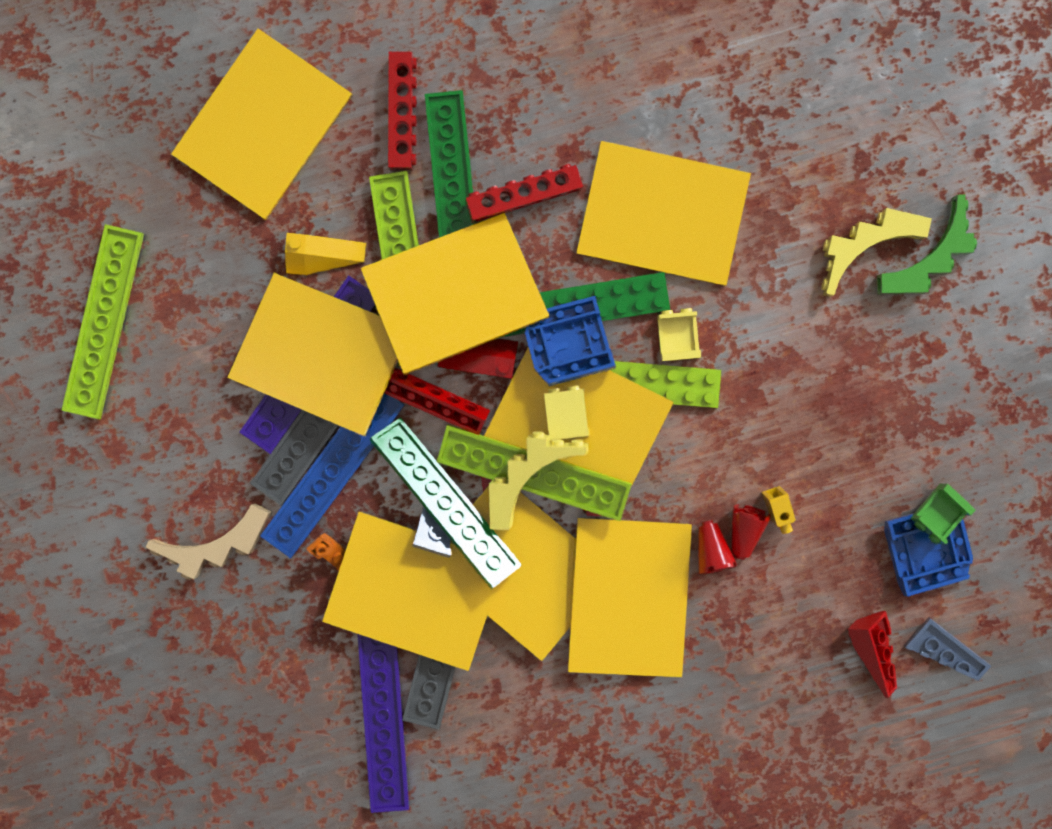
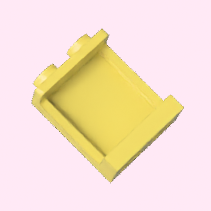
(678, 335)
(566, 413)

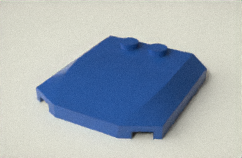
(570, 342)
(920, 562)

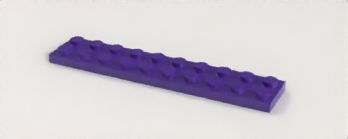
(273, 416)
(383, 725)

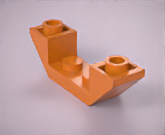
(327, 548)

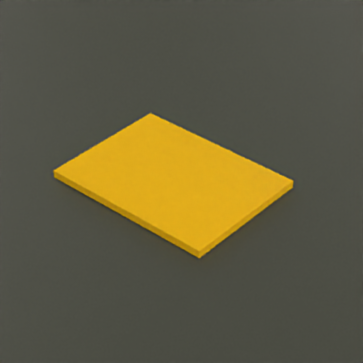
(262, 124)
(663, 213)
(454, 293)
(317, 354)
(619, 414)
(409, 594)
(538, 596)
(629, 597)

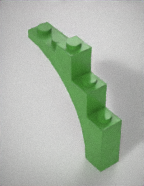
(939, 261)

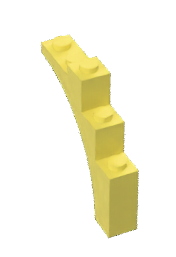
(843, 251)
(540, 452)

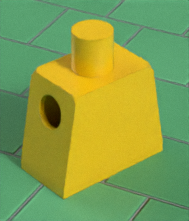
(779, 508)

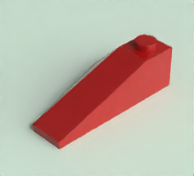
(491, 358)
(871, 643)

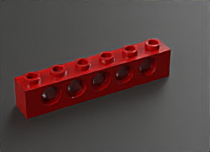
(397, 62)
(478, 212)
(437, 401)

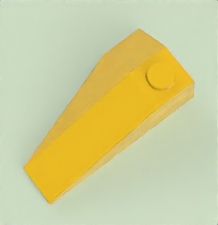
(315, 254)

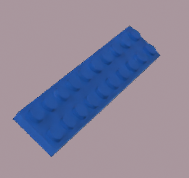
(325, 481)

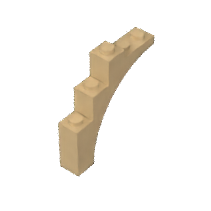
(193, 558)

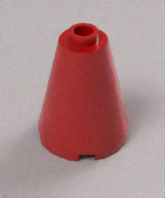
(747, 529)
(713, 549)

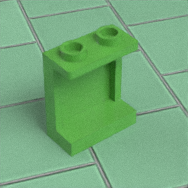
(941, 513)

